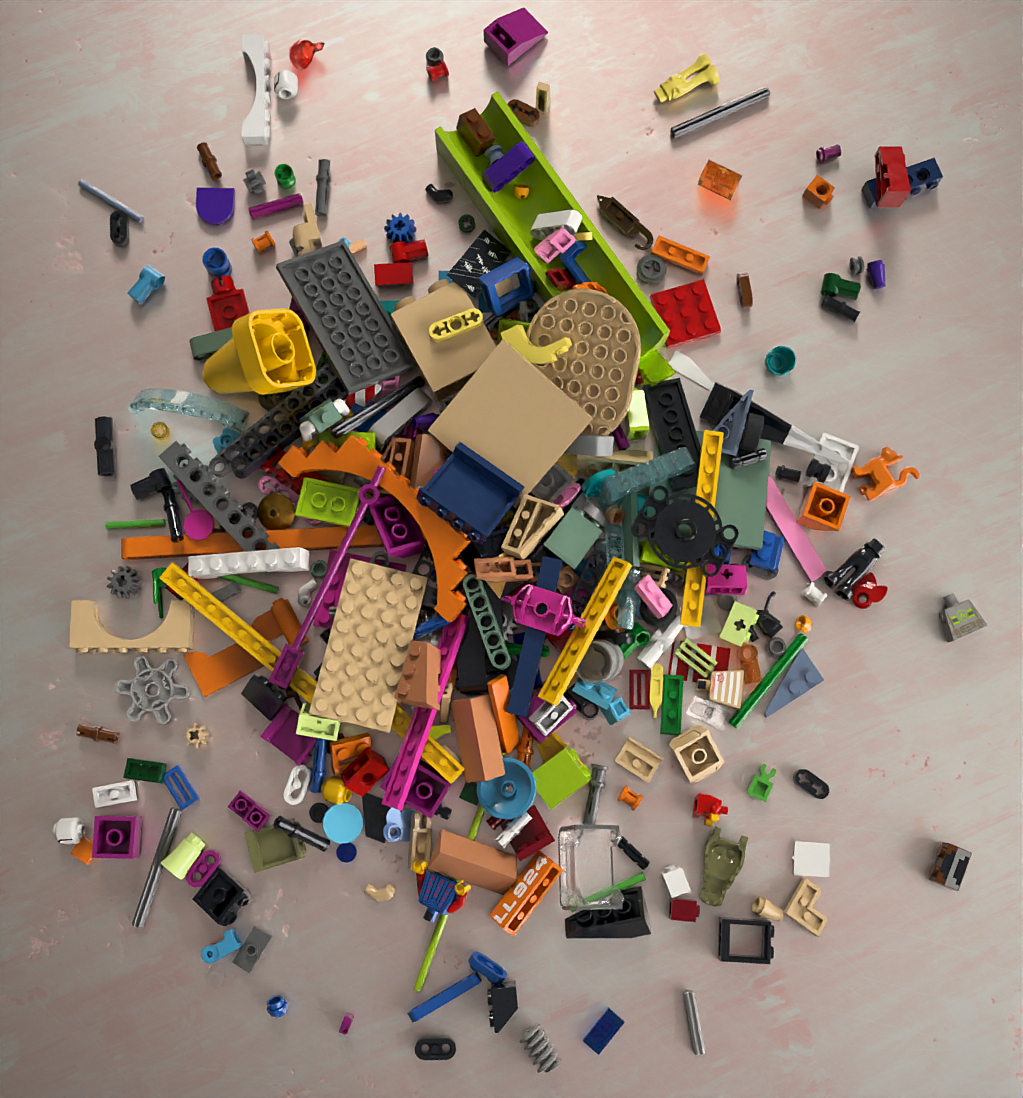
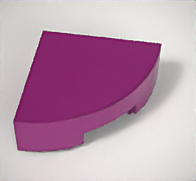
(346, 1023)

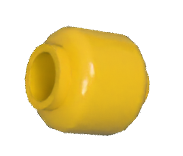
(335, 791)

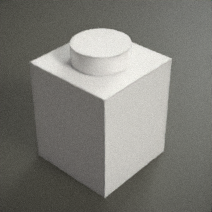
(675, 881)

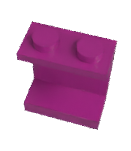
(283, 736)

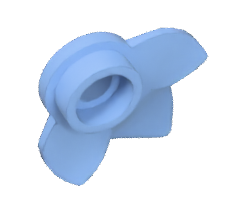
(400, 822)

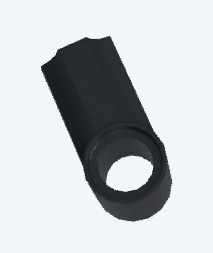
(155, 483)
(581, 703)

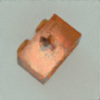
(719, 179)

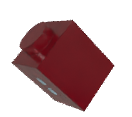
(683, 909)

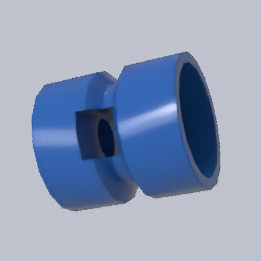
(217, 263)

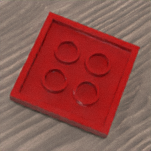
(686, 312)

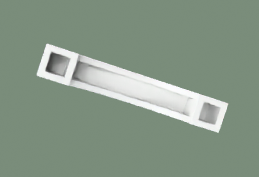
(255, 125)
(245, 562)

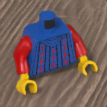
(438, 892)

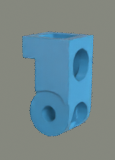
(216, 951)

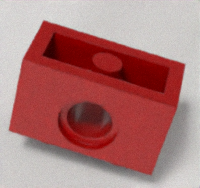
(364, 772)

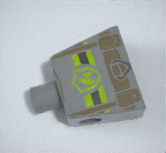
(959, 618)

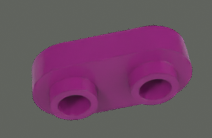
(203, 867)

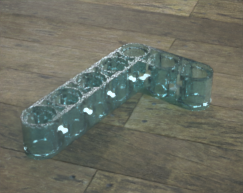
(641, 476)

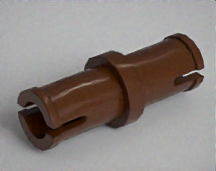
(209, 161)
(98, 733)

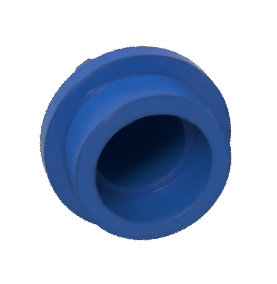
(276, 1006)

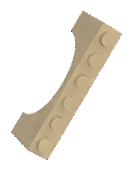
(90, 634)

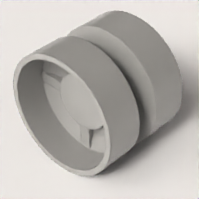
(601, 661)

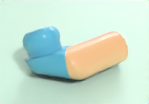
(354, 247)

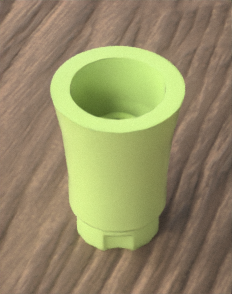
(184, 856)

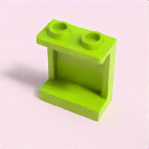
(560, 777)

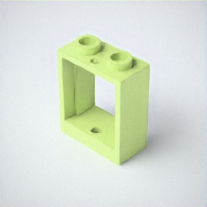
(316, 726)

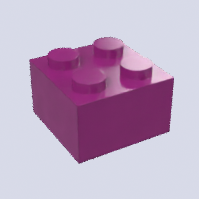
(117, 837)

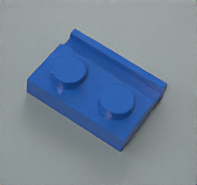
(770, 553)

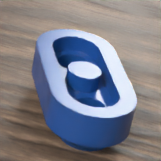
(487, 967)

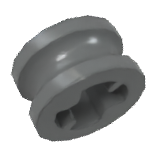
(856, 265)

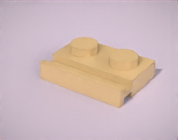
(638, 759)

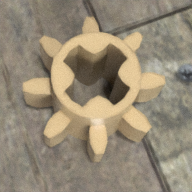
(202, 735)

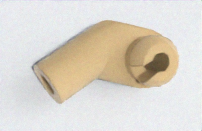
(381, 894)

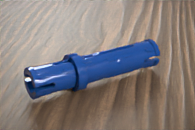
(318, 770)

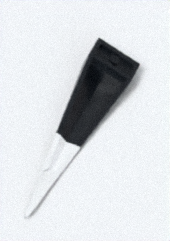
(723, 399)

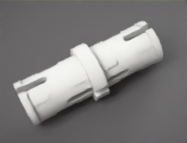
(513, 829)

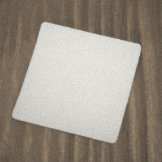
(709, 622)

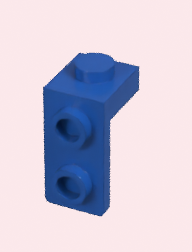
(569, 262)

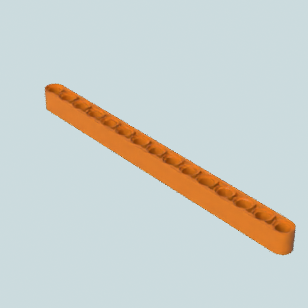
(220, 543)

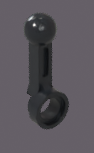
(618, 638)

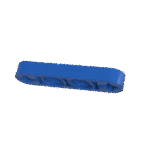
(444, 997)

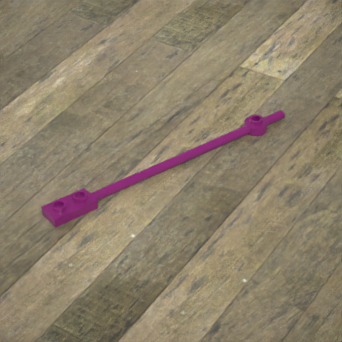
(291, 655)

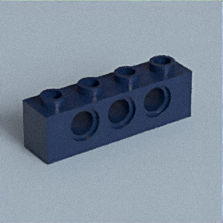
(926, 170)

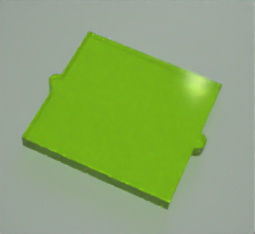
(655, 368)

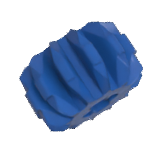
(393, 226)

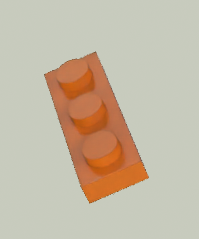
(680, 255)

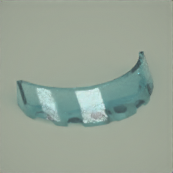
(192, 405)

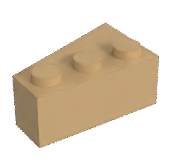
(530, 526)

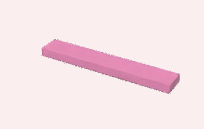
(793, 533)

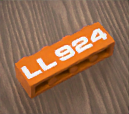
(525, 893)

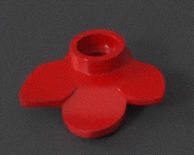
(868, 589)

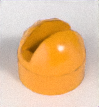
(521, 190)
(803, 620)

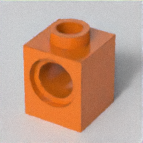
(821, 185)

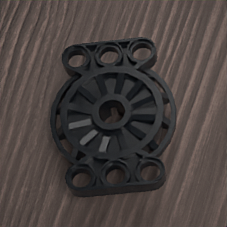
(667, 536)

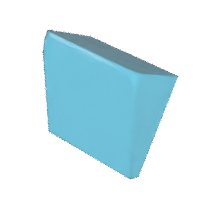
(616, 711)

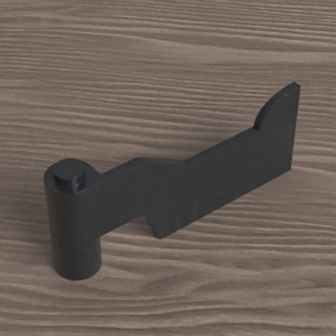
(471, 657)

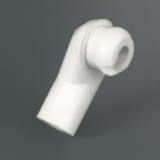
(304, 593)

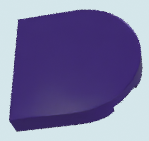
(215, 204)

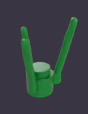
(157, 584)

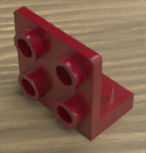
(532, 837)

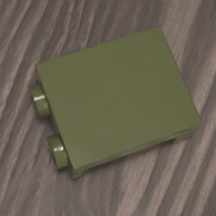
(272, 847)

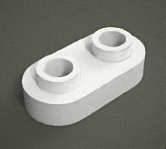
(297, 784)

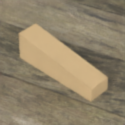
(542, 97)

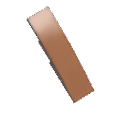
(504, 570)

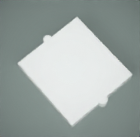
(811, 859)

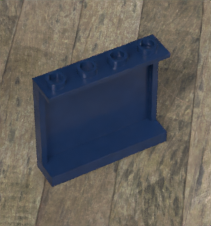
(470, 493)

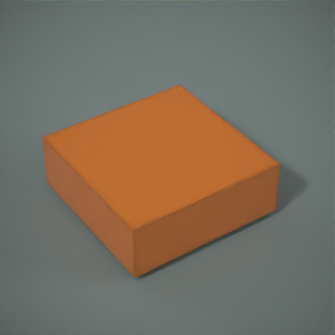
(83, 850)

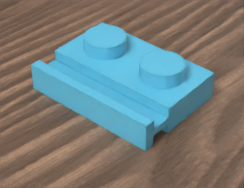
(598, 693)

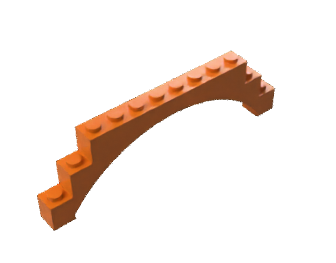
(442, 537)

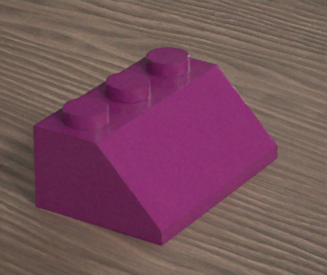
(396, 527)
(426, 789)

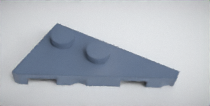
(733, 425)
(799, 679)

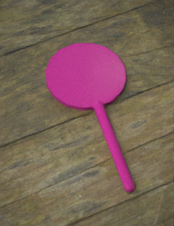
(198, 522)

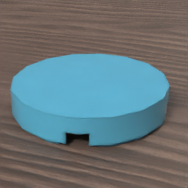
(342, 823)

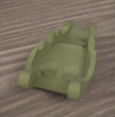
(721, 865)

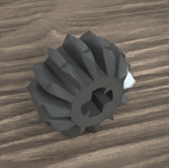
(123, 574)

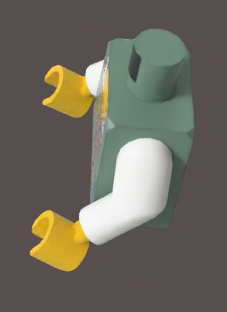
(322, 418)

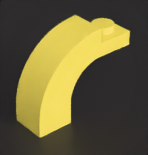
(519, 341)

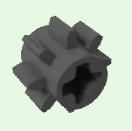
(254, 181)

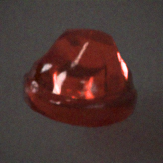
(302, 53)

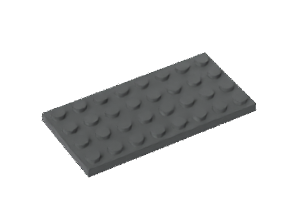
(346, 317)

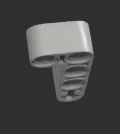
(399, 417)

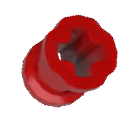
(437, 71)

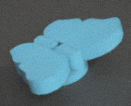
(228, 436)

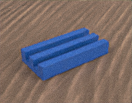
(188, 785)

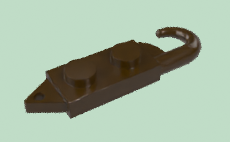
(624, 220)

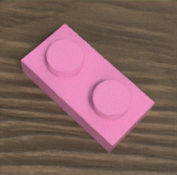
(653, 596)

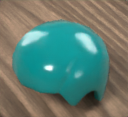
(780, 360)

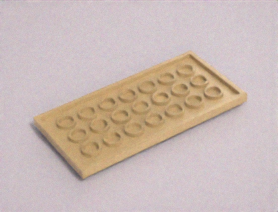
(368, 646)

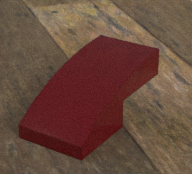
(561, 278)

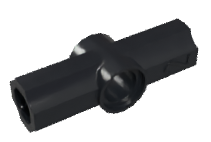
(105, 458)

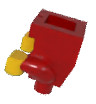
(709, 807)

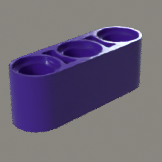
(508, 167)

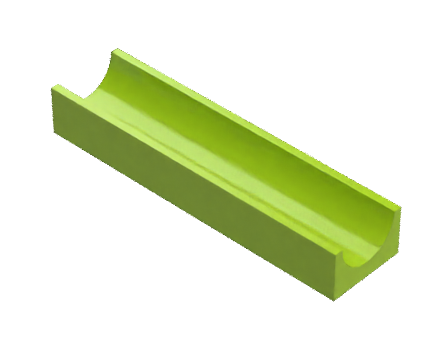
(547, 193)

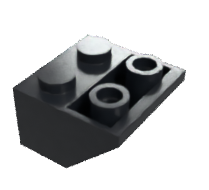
(264, 697)
(504, 1003)

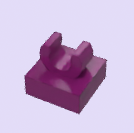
(410, 433)

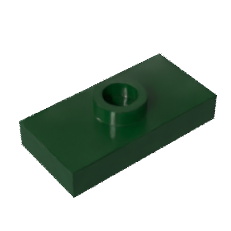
(145, 770)

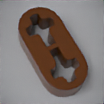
(524, 110)
(744, 290)

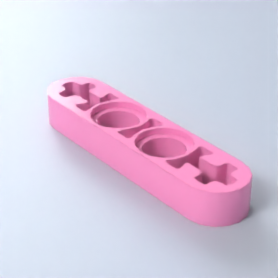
(292, 495)

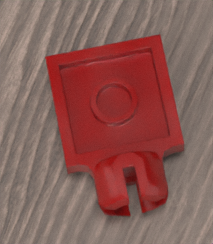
(226, 303)

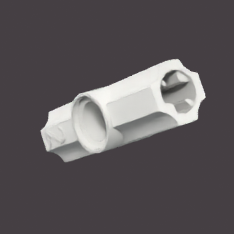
(660, 642)

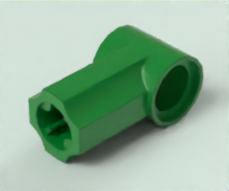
(640, 638)

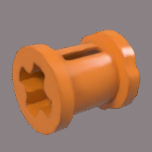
(263, 242)
(629, 797)

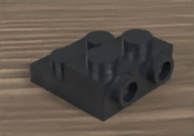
(222, 897)

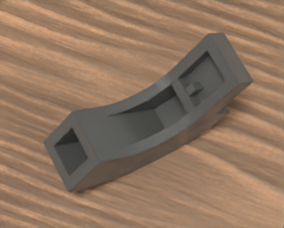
(592, 445)

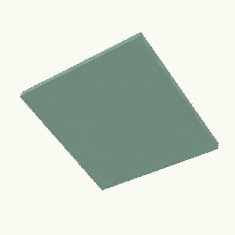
(739, 497)

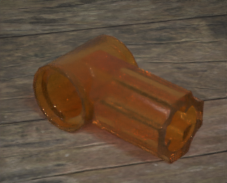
(749, 666)

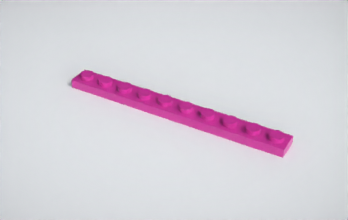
(422, 720)

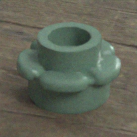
(315, 566)

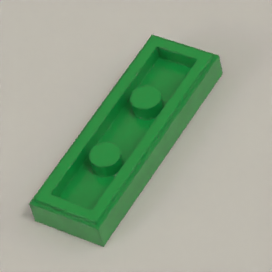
(671, 705)

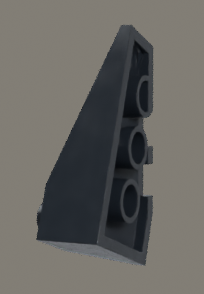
(616, 923)

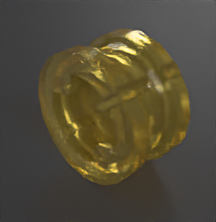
(165, 435)

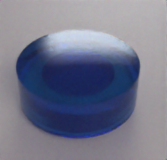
(346, 852)

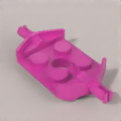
(558, 614)

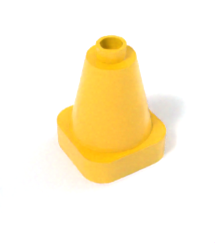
(263, 356)

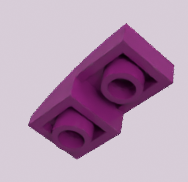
(249, 810)

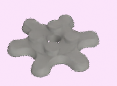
(138, 689)

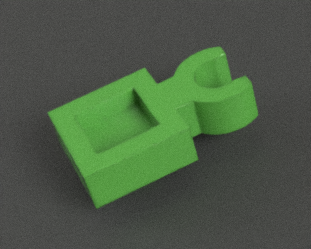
(760, 786)

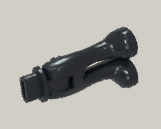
(862, 560)

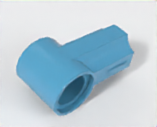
(148, 281)

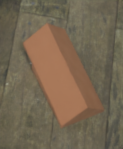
(426, 458)
(478, 738)
(473, 862)

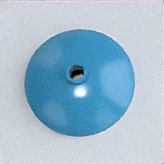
(495, 796)

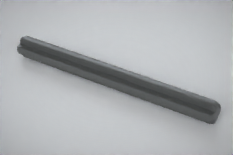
(156, 867)

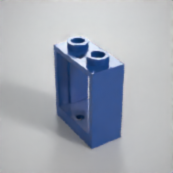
(511, 299)

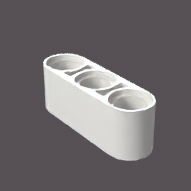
(549, 222)

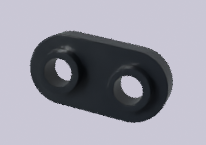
(435, 1048)

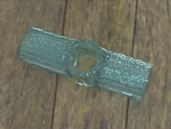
(628, 600)

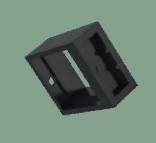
(724, 941)

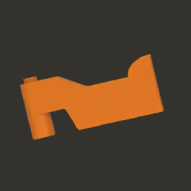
(235, 662)

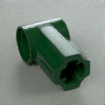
(835, 286)

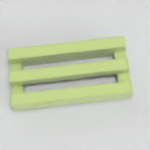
(700, 661)

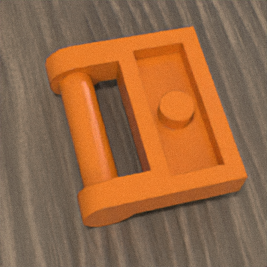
(346, 749)

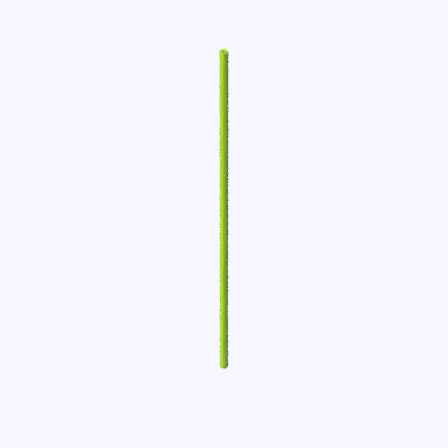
(442, 918)

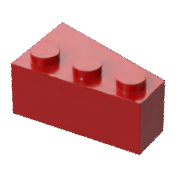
(891, 176)

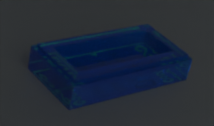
(603, 1031)

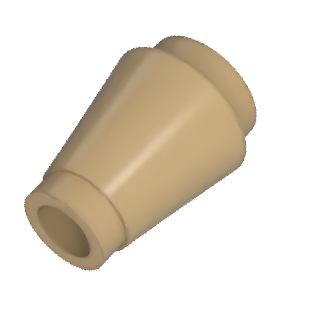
(764, 908)

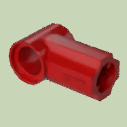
(404, 252)

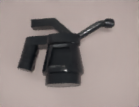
(767, 623)

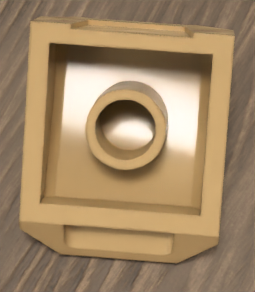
(696, 753)

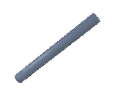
(111, 201)

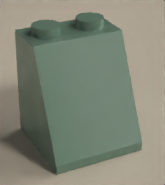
(573, 536)

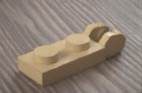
(419, 840)

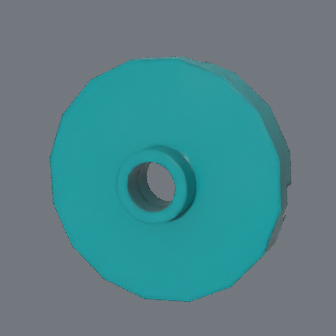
(592, 484)

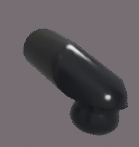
(439, 195)

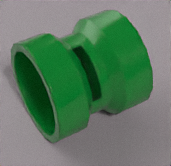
(283, 172)

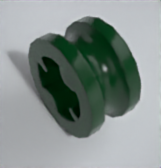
(465, 218)

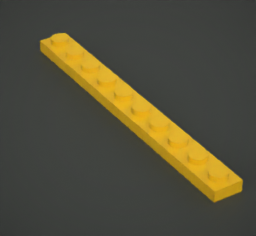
(706, 488)
(234, 626)

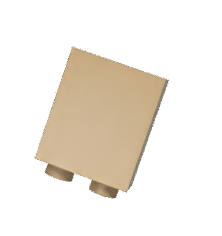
(448, 363)

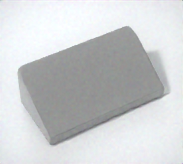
(548, 715)

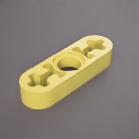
(458, 317)

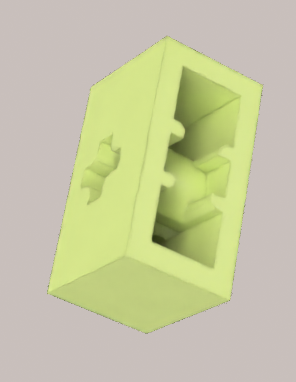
(738, 612)

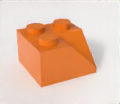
(823, 508)

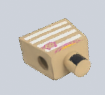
(723, 687)

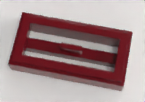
(631, 689)

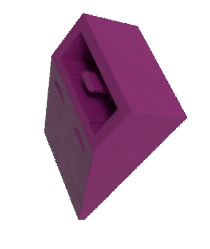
(513, 34)

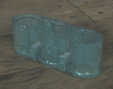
(614, 542)

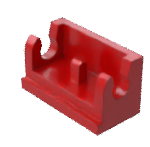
(393, 273)

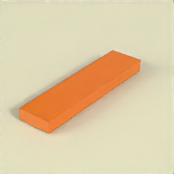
(505, 721)

